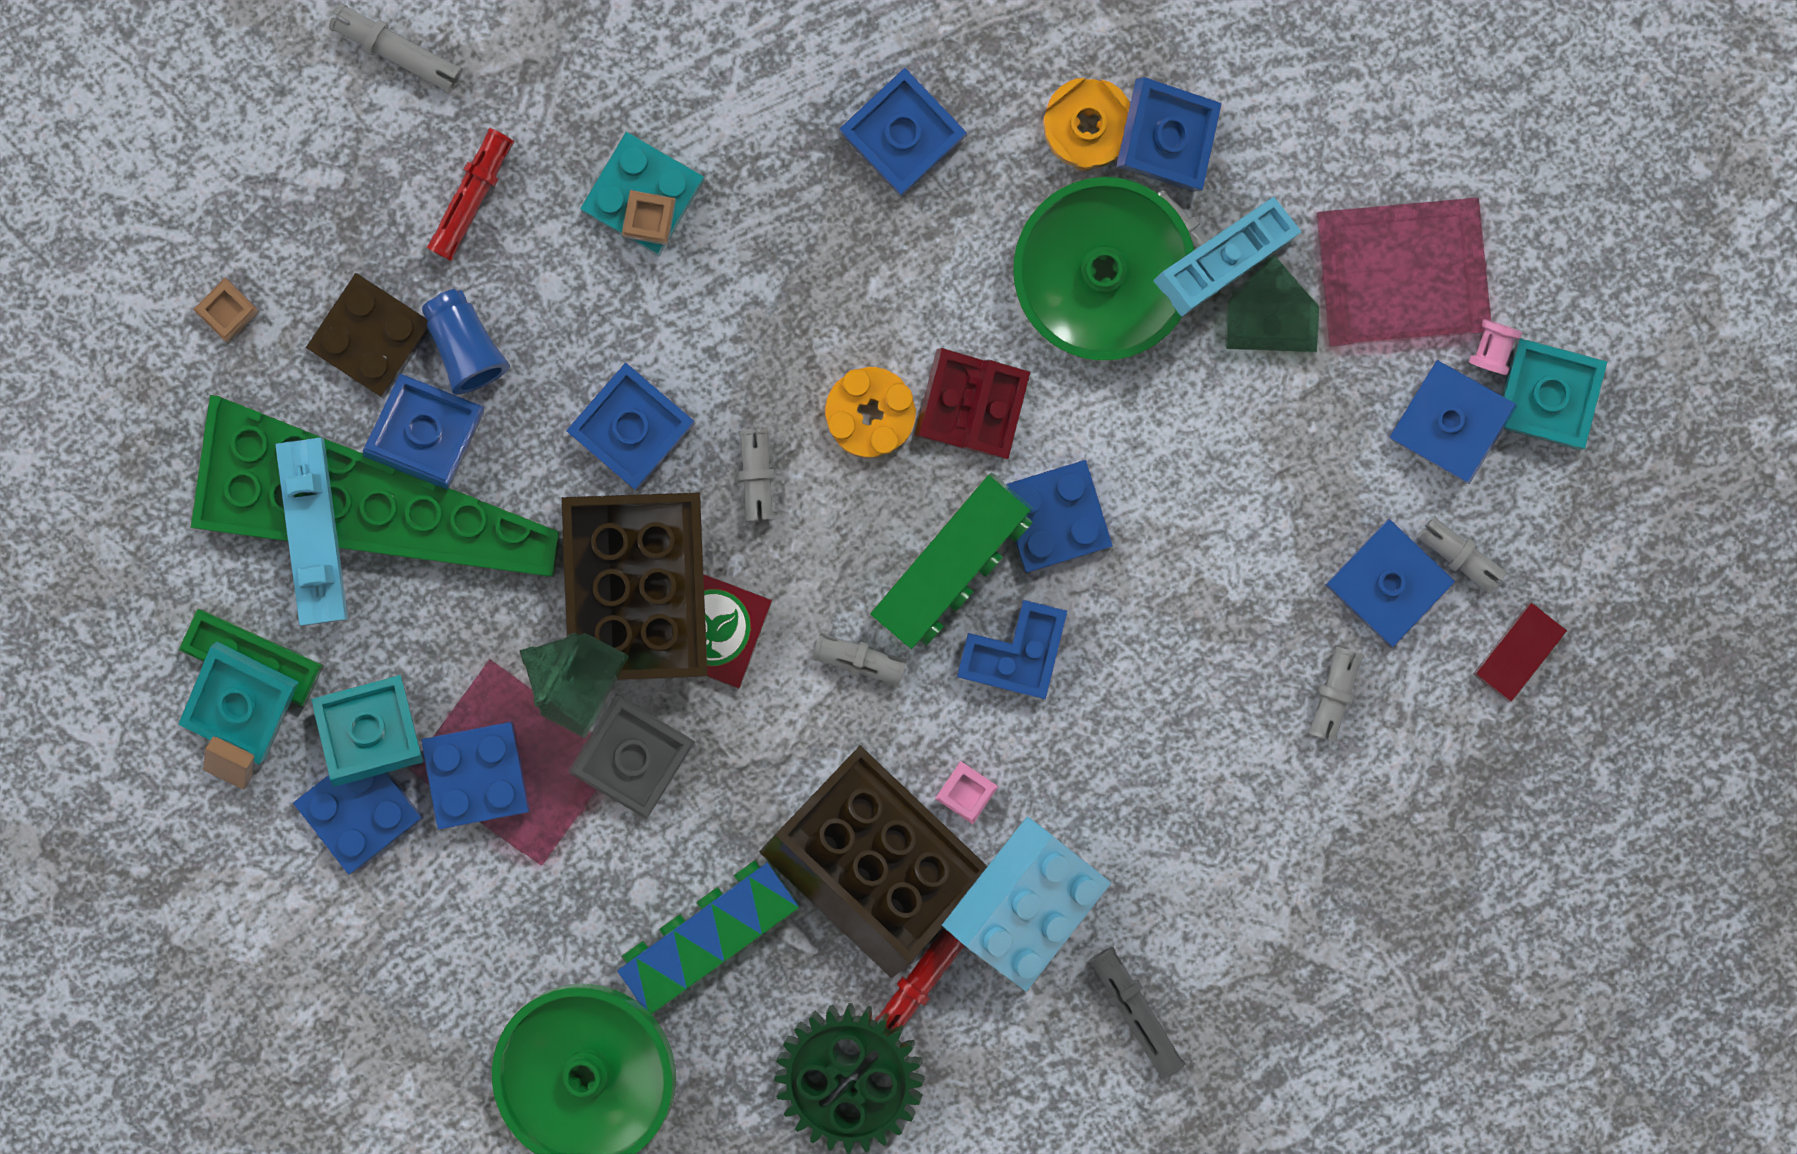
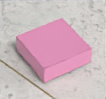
(966, 792)

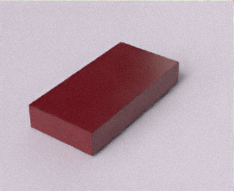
(1520, 652)

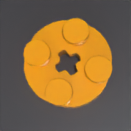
(1061, 123)
(882, 435)

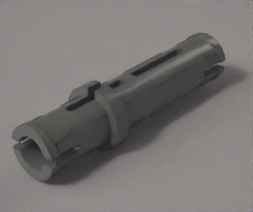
(1137, 1013)

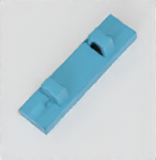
(1227, 256)
(311, 532)

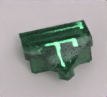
(1272, 312)
(572, 679)

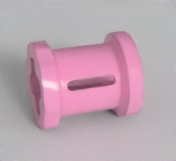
(1495, 347)

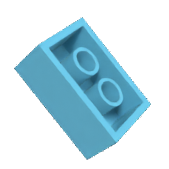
(1026, 904)

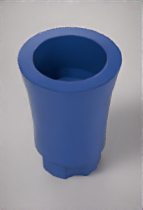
(463, 342)

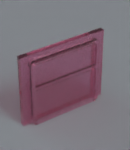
(1403, 271)
(545, 757)

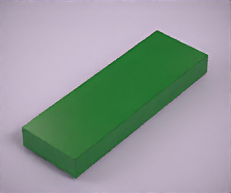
(208, 629)

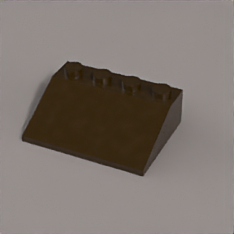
(638, 580)
(874, 861)

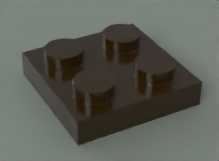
(369, 335)

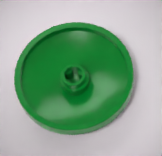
(1091, 267)
(583, 1073)

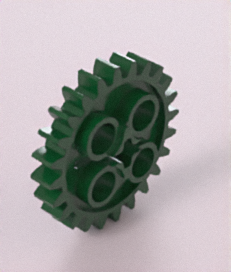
(878, 1106)

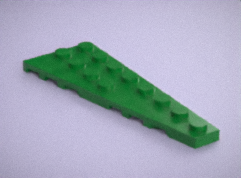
(372, 503)

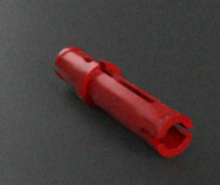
(474, 186)
(916, 987)

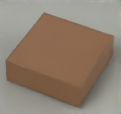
(648, 217)
(226, 310)
(228, 762)

